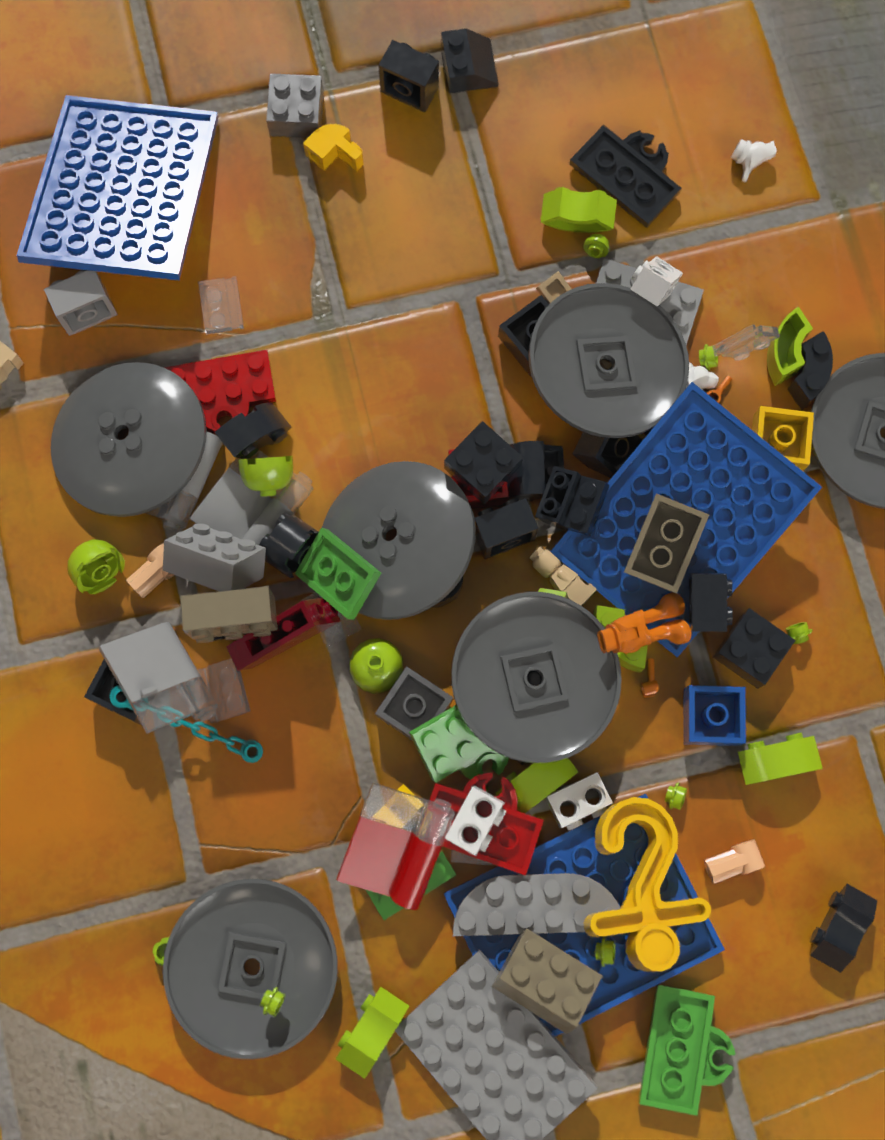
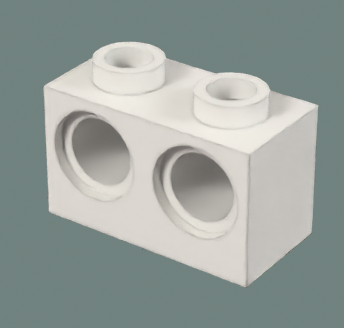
(655, 280)
(576, 795)
(470, 817)

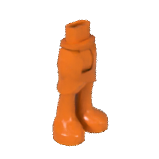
(631, 633)

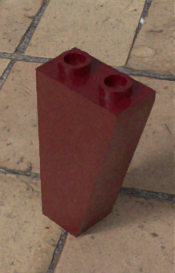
(293, 626)

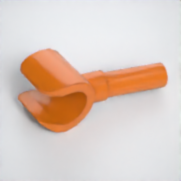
(719, 390)
(650, 688)

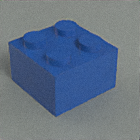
(714, 715)

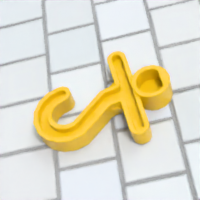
(651, 943)

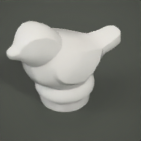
(752, 155)
(701, 377)

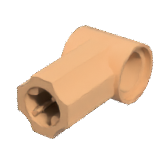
(150, 573)
(741, 859)

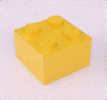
(786, 432)

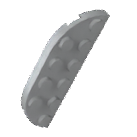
(531, 902)

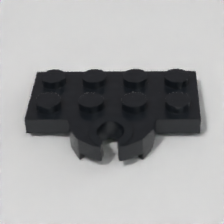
(628, 172)

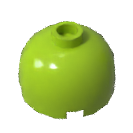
(266, 473)
(94, 566)
(376, 665)

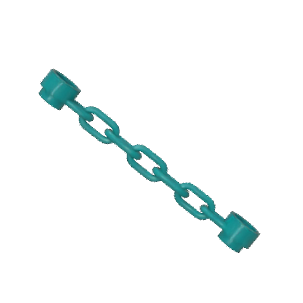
(246, 744)

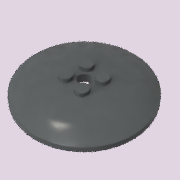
(616, 326)
(848, 429)
(154, 458)
(431, 538)
(576, 687)
(208, 975)

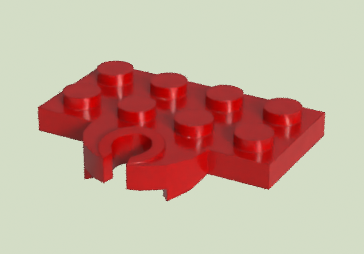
(229, 384)
(514, 837)

